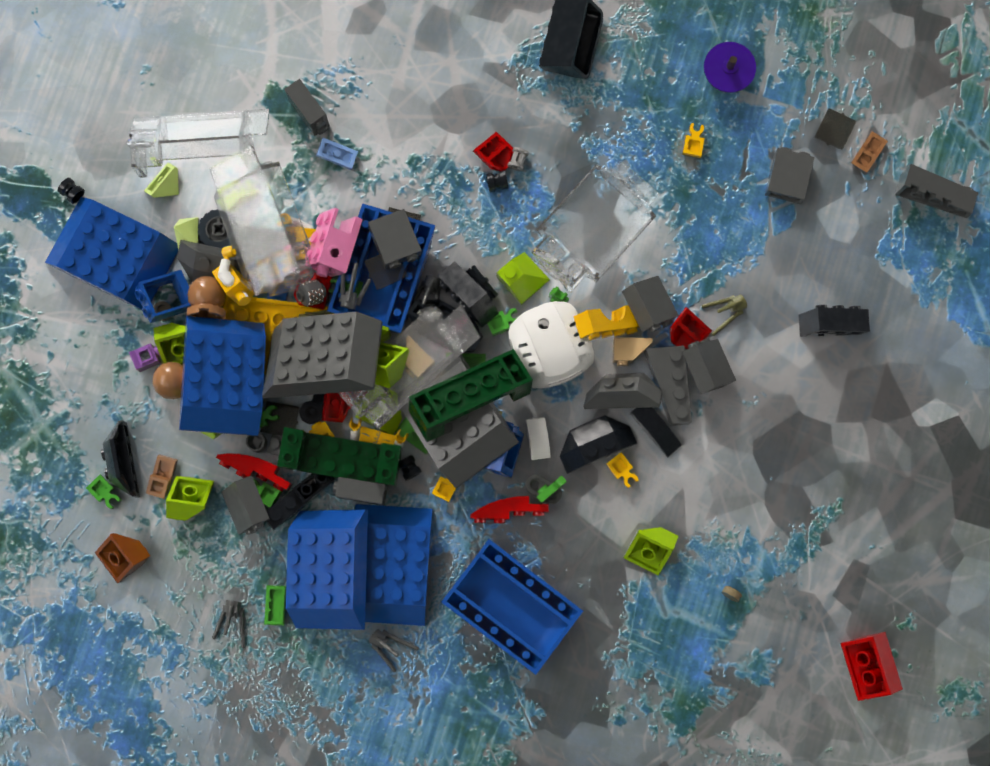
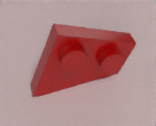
(334, 408)

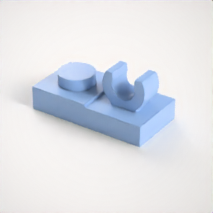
(336, 153)

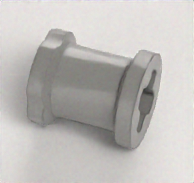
(518, 159)

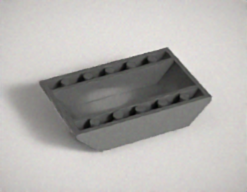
(323, 355)
(468, 441)

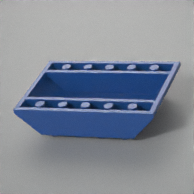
(111, 251)
(392, 301)
(222, 376)
(397, 564)
(327, 569)
(512, 606)

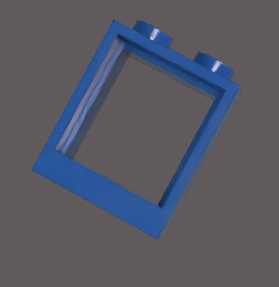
(181, 287)
(506, 463)

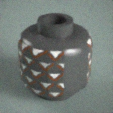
(311, 293)

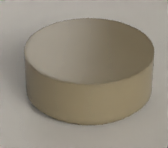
(161, 306)
(731, 593)

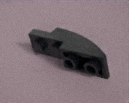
(297, 499)

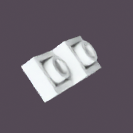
(538, 438)

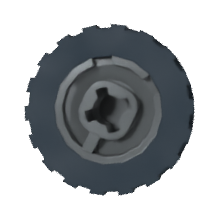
(212, 230)

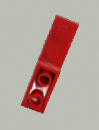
(249, 465)
(500, 509)

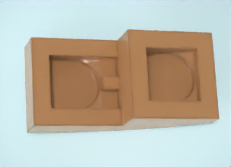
(869, 152)
(162, 476)

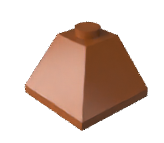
(122, 555)

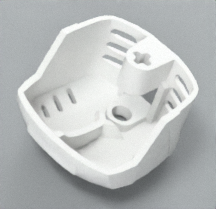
(552, 347)

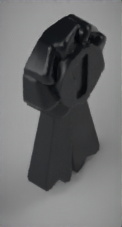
(312, 411)

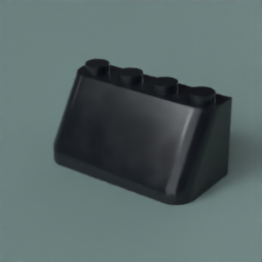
(572, 38)

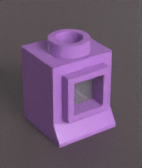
(145, 357)

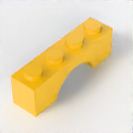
(594, 323)

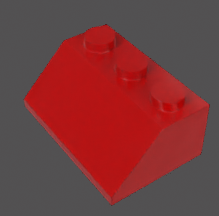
(871, 666)

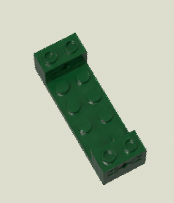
(468, 392)
(339, 457)

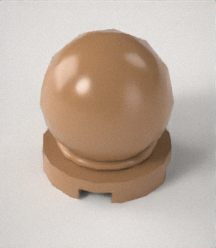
(206, 298)
(168, 380)

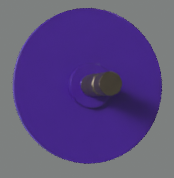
(729, 67)

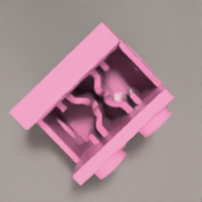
(332, 247)

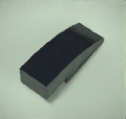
(656, 429)

